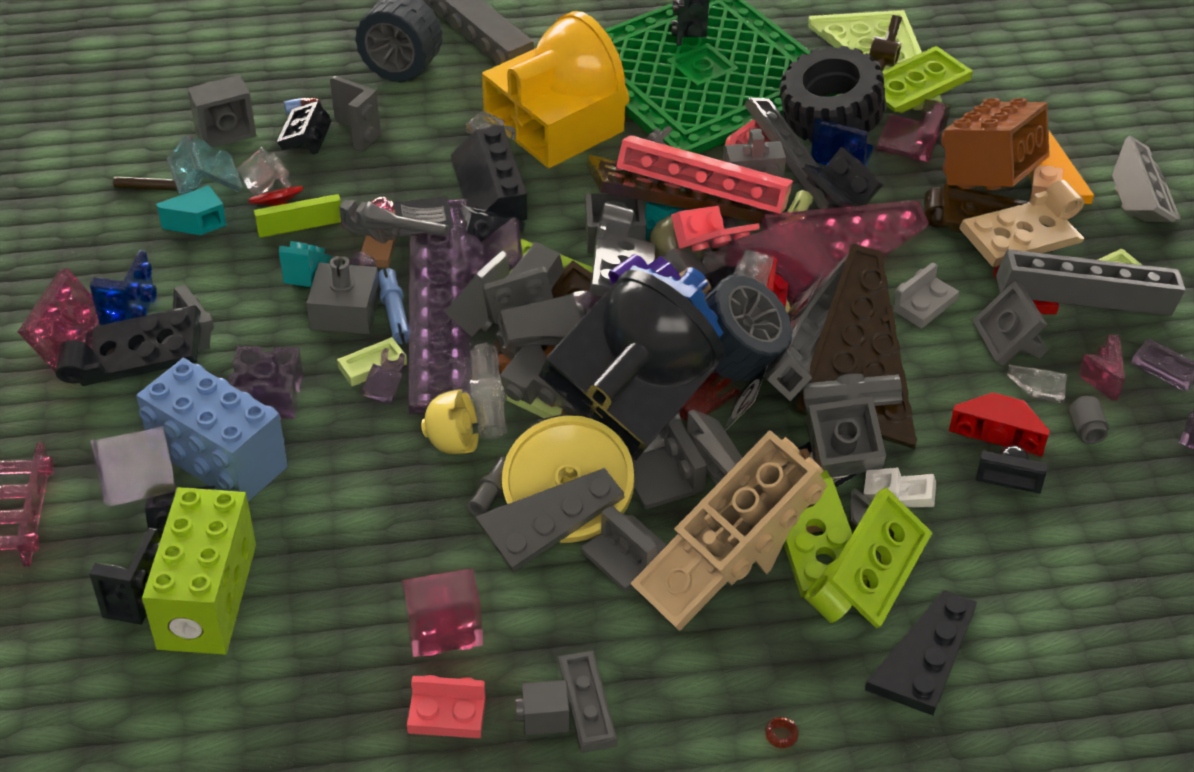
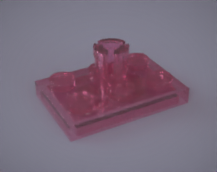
(59, 316)

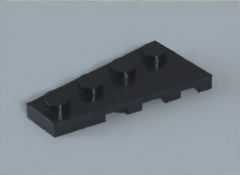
(925, 656)

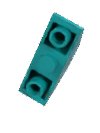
(301, 262)

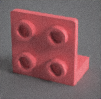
(705, 226)

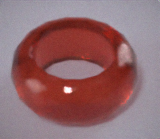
(781, 743)

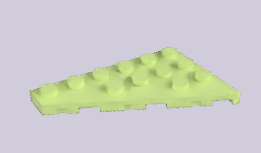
(860, 29)

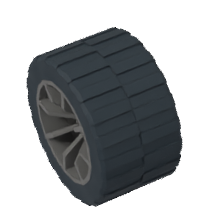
(398, 38)
(752, 324)

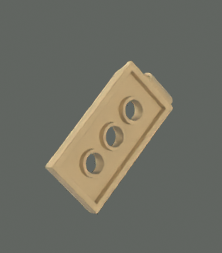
(1022, 226)

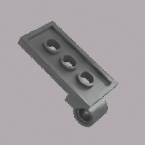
(614, 246)

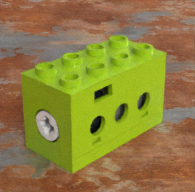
(200, 571)

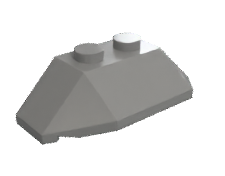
(1142, 185)

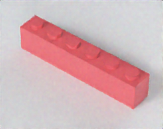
(704, 174)

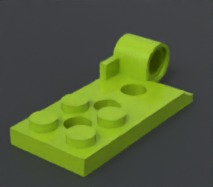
(922, 79)
(804, 547)
(842, 580)

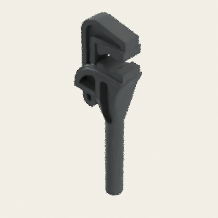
(381, 223)

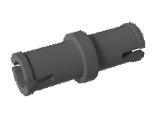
(489, 488)

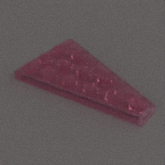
(872, 226)

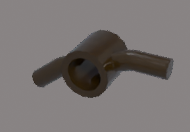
(887, 50)

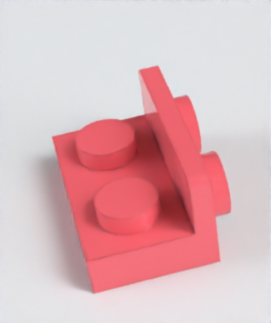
(447, 706)

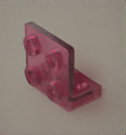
(911, 136)

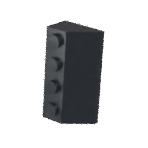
(490, 173)

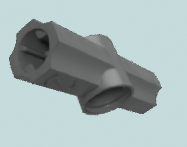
(884, 389)

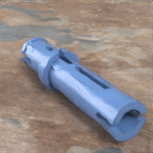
(392, 296)

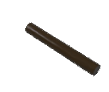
(145, 183)

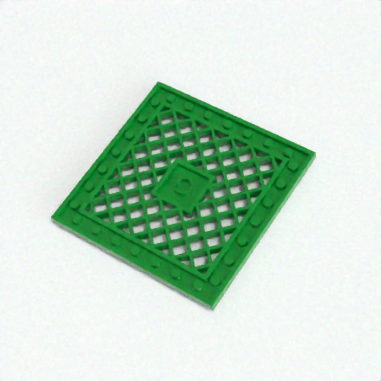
(701, 66)

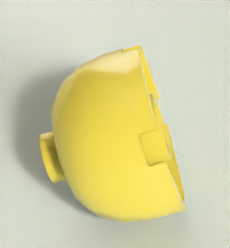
(450, 423)

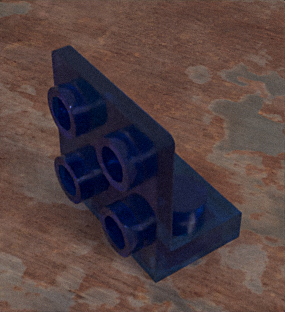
(830, 137)
(127, 298)

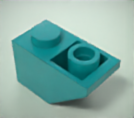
(192, 212)

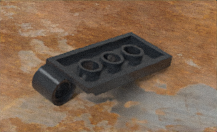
(88, 362)

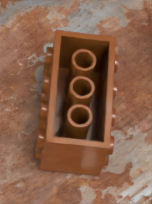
(996, 143)

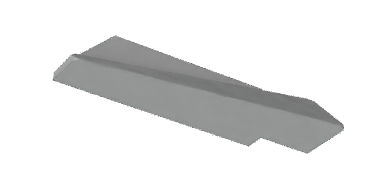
(712, 444)

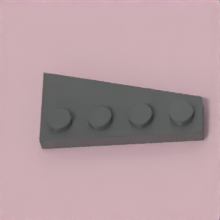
(544, 519)

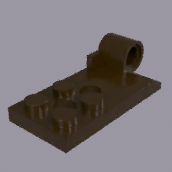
(952, 205)

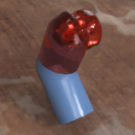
(291, 104)

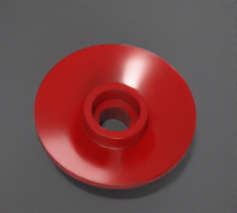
(276, 197)

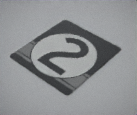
(745, 398)

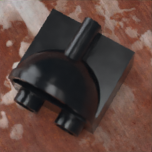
(635, 359)

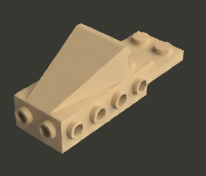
(732, 528)

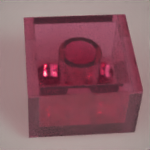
(443, 612)

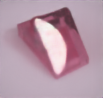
(1106, 368)

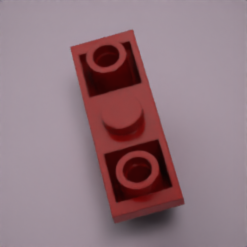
(1000, 422)

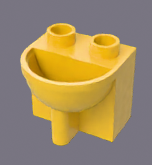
(561, 92)

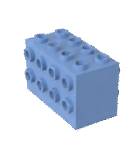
(215, 429)

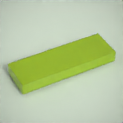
(298, 215)

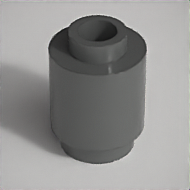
(1089, 419)

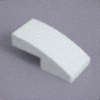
(910, 490)

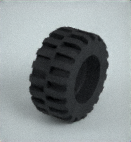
(827, 73)

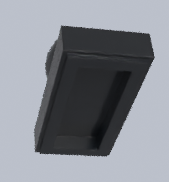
(1012, 469)

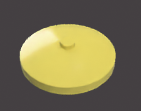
(561, 452)

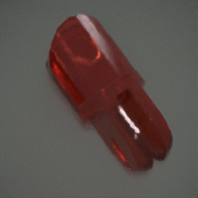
(706, 398)

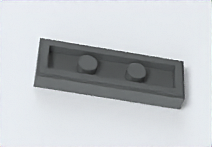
(587, 702)

